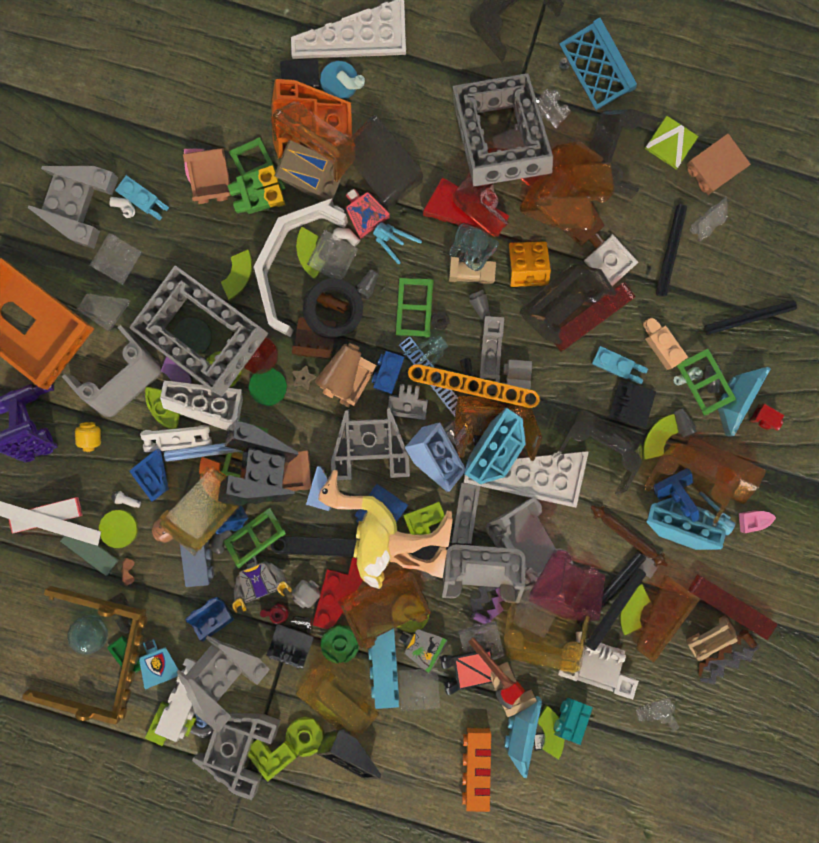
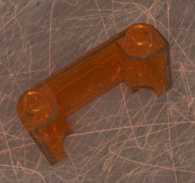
(377, 611)

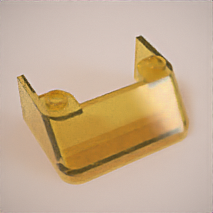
(566, 659)

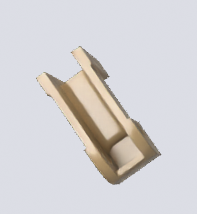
(461, 272)
(713, 640)
(523, 702)

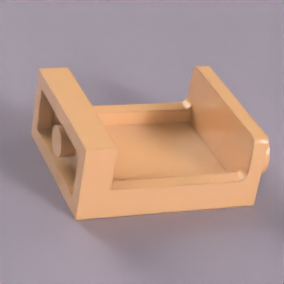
(363, 375)

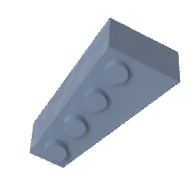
(197, 568)

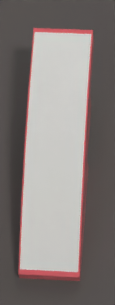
(61, 510)

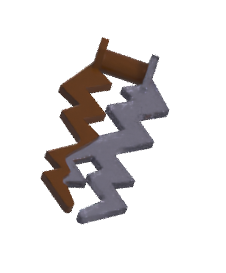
(721, 662)

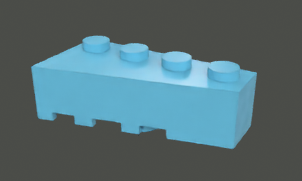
(384, 671)

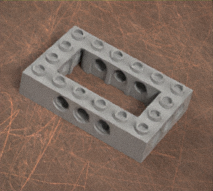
(505, 165)
(163, 306)

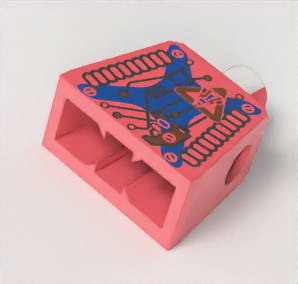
(365, 212)

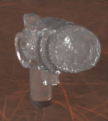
(660, 711)

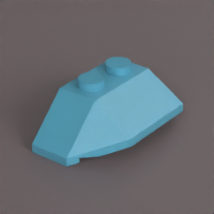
(745, 389)
(497, 448)
(671, 524)
(522, 735)

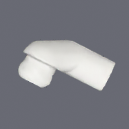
(125, 205)
(346, 233)

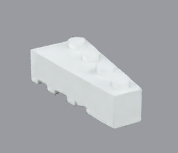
(202, 404)
(179, 710)

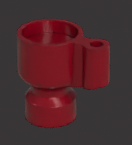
(277, 614)

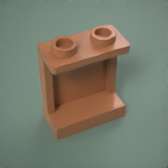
(717, 164)
(208, 175)
(298, 473)

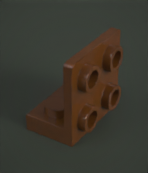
(311, 344)

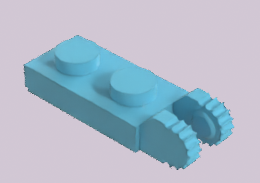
(140, 196)
(617, 364)

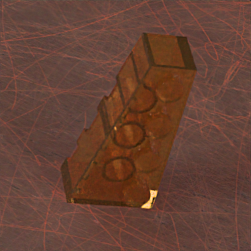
(666, 616)

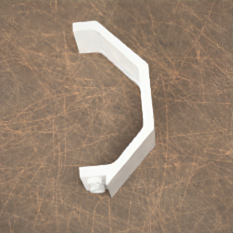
(283, 225)

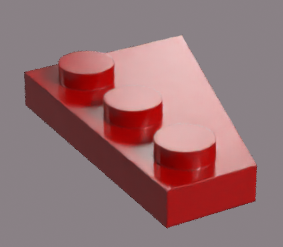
(335, 587)

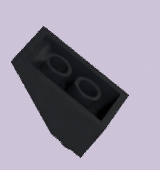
(346, 752)

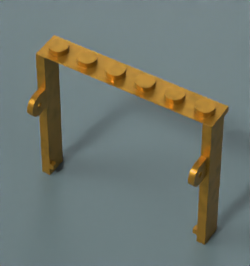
(107, 609)

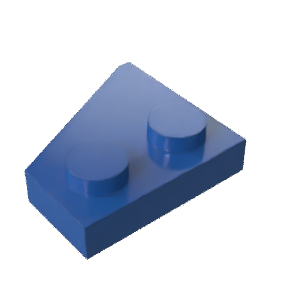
(151, 475)

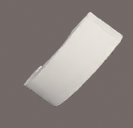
(626, 685)

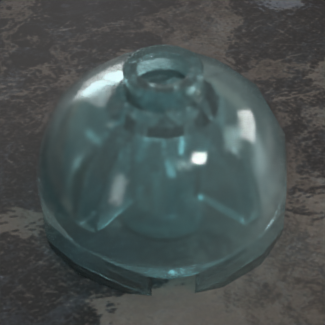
(87, 634)

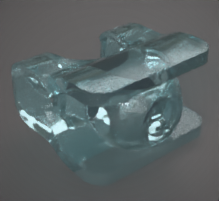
(473, 244)

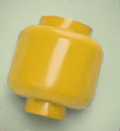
(88, 436)

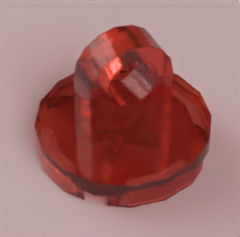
(263, 358)

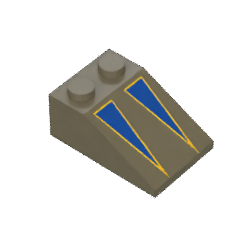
(307, 171)

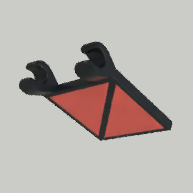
(469, 670)

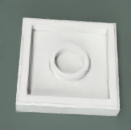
(612, 259)

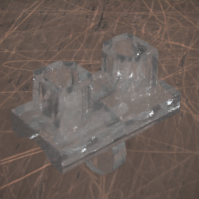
(550, 108)

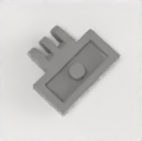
(408, 403)

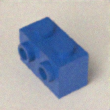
(388, 373)

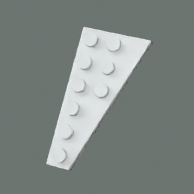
(365, 33)
(545, 478)

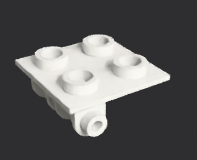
(603, 664)

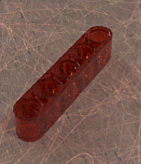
(594, 316)
(732, 607)

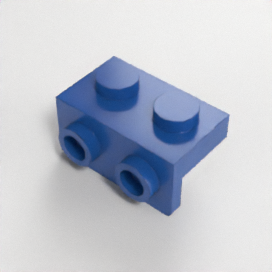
(210, 618)

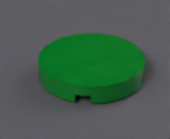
(268, 387)
(339, 644)

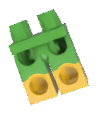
(258, 191)

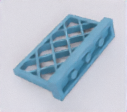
(613, 56)

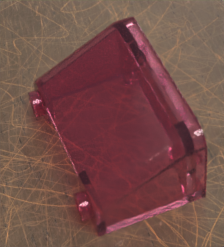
(568, 589)

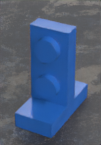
(675, 486)

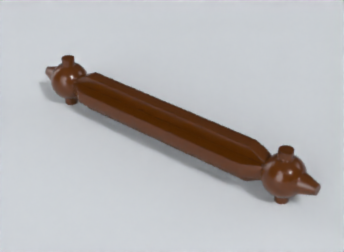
(629, 535)

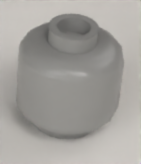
(306, 593)

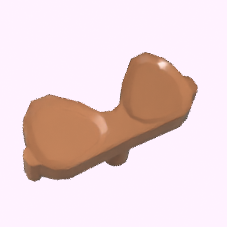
(127, 564)

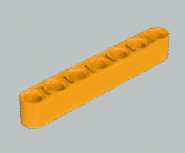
(465, 381)

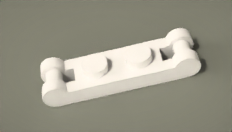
(176, 438)

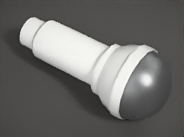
(119, 498)

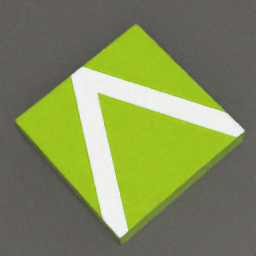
(671, 142)

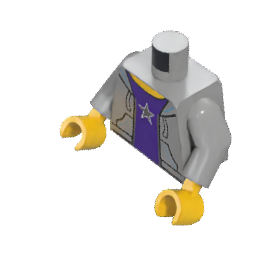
(258, 581)

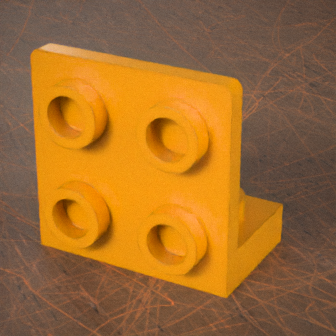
(529, 264)

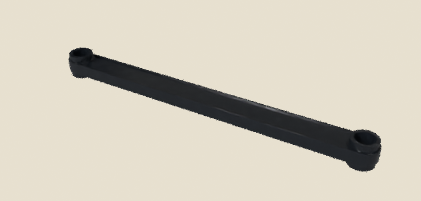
(339, 547)

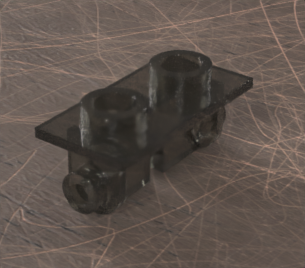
(123, 622)

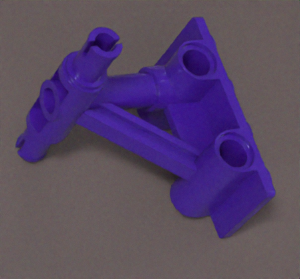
(22, 438)

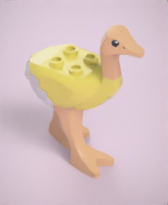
(381, 540)

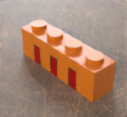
(478, 769)

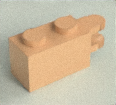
(664, 344)

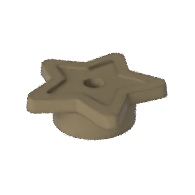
(308, 378)

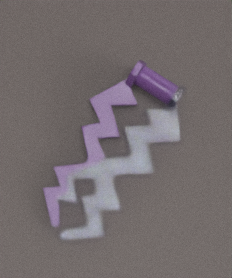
(476, 605)

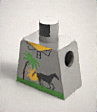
(423, 648)

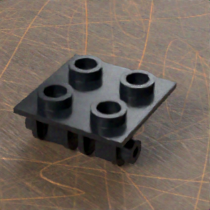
(302, 71)
(632, 404)
(289, 646)

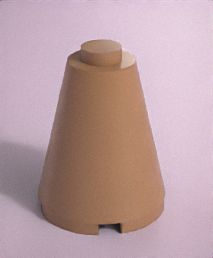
(341, 371)

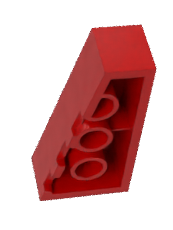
(443, 207)

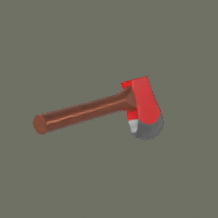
(512, 690)

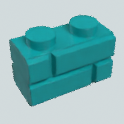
(572, 720)

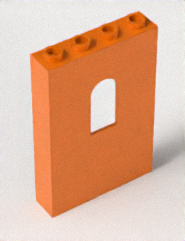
(51, 338)

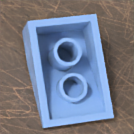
(436, 456)

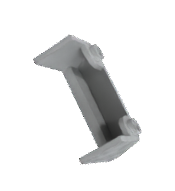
(126, 385)

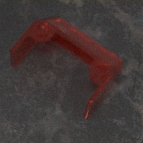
(481, 201)

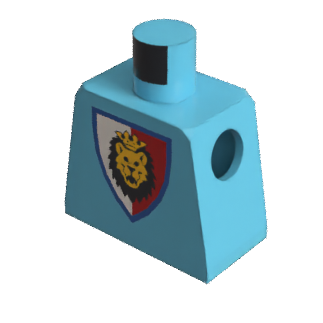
(156, 665)

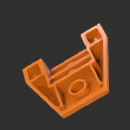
(323, 105)

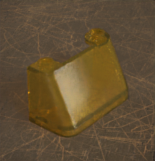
(198, 513)

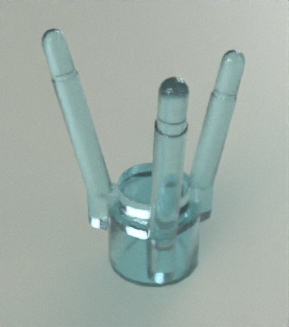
(436, 346)

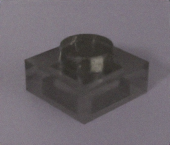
(302, 624)

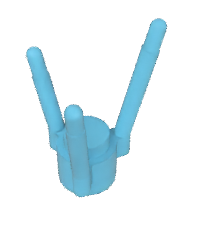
(385, 232)
(725, 521)

